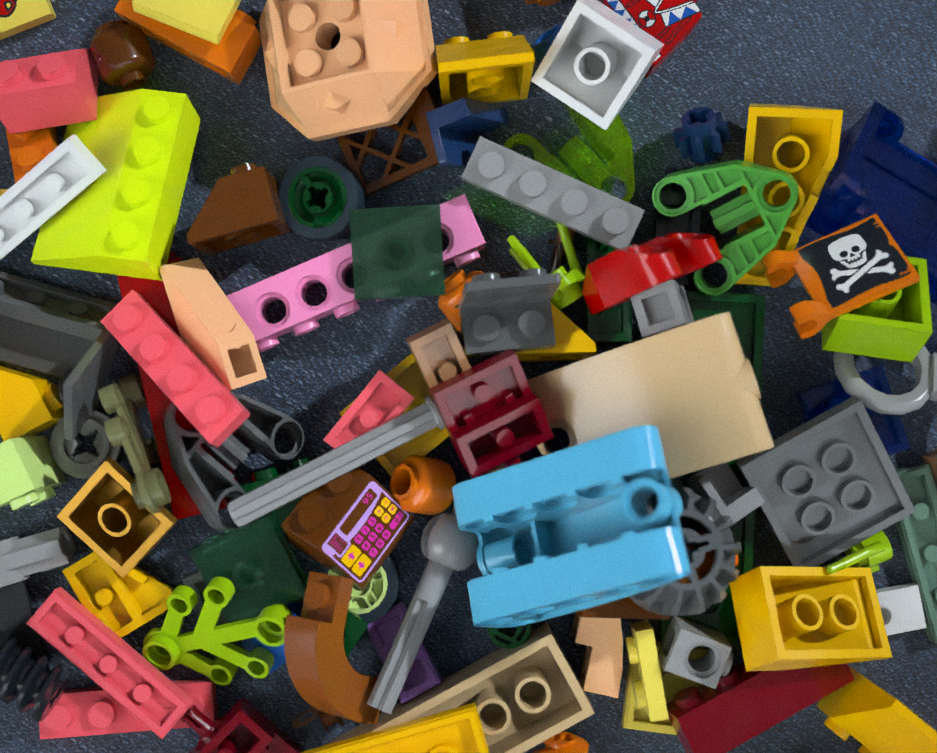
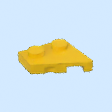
(115, 600)

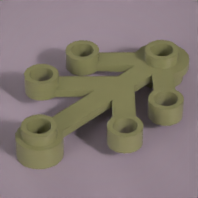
(126, 429)

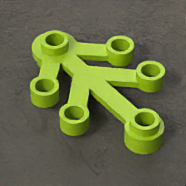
(167, 647)

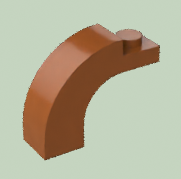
(318, 656)

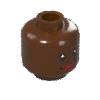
(122, 55)

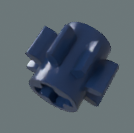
(701, 134)

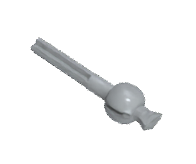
(447, 551)

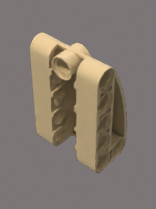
(680, 380)

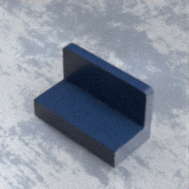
(458, 127)

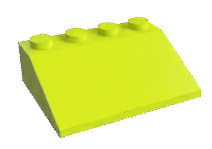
(131, 211)

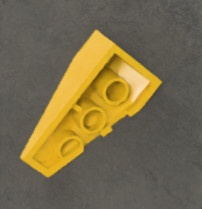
(802, 144)

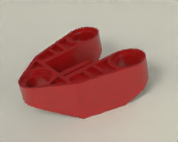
(644, 266)

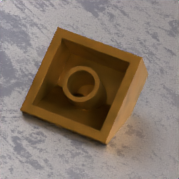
(112, 522)

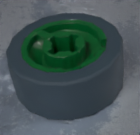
(299, 194)

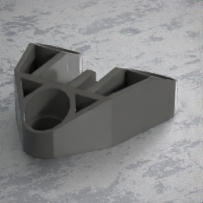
(204, 476)

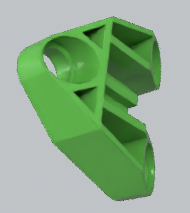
(715, 180)

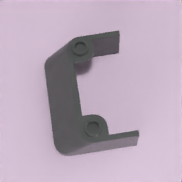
(58, 336)

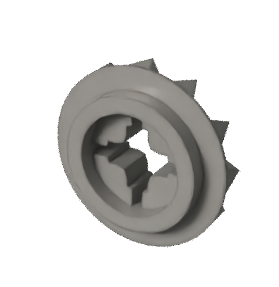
(88, 462)

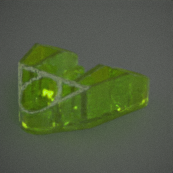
(611, 144)

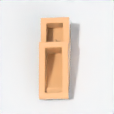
(603, 654)

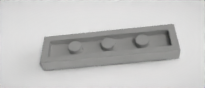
(552, 194)

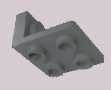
(508, 312)

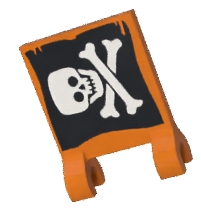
(841, 272)

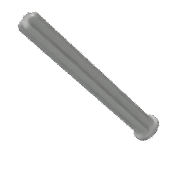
(335, 463)

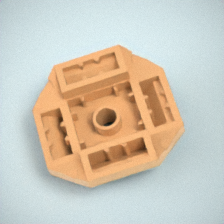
(360, 83)

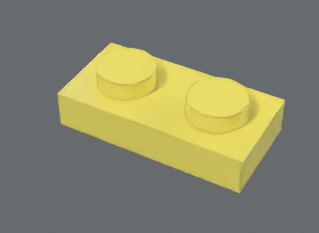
(649, 688)

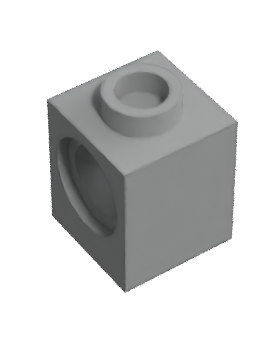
(662, 308)
(682, 638)

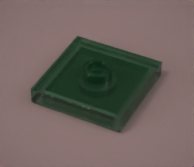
(397, 252)
(256, 563)

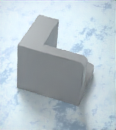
(723, 486)

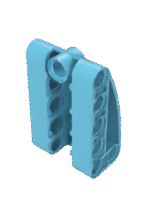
(572, 529)

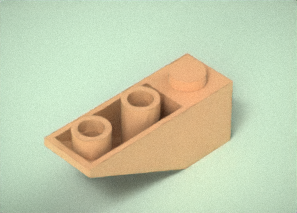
(211, 324)

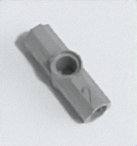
(34, 554)

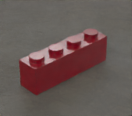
(748, 704)

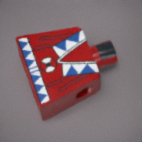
(663, 19)

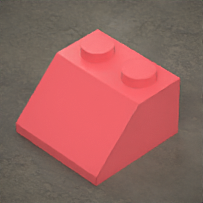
(48, 90)

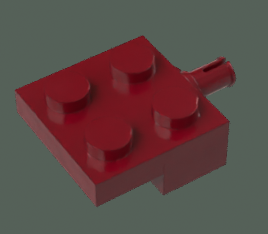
(491, 413)
(239, 731)

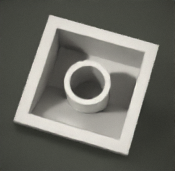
(596, 61)

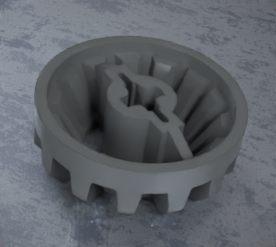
(696, 596)

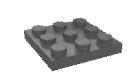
(827, 485)

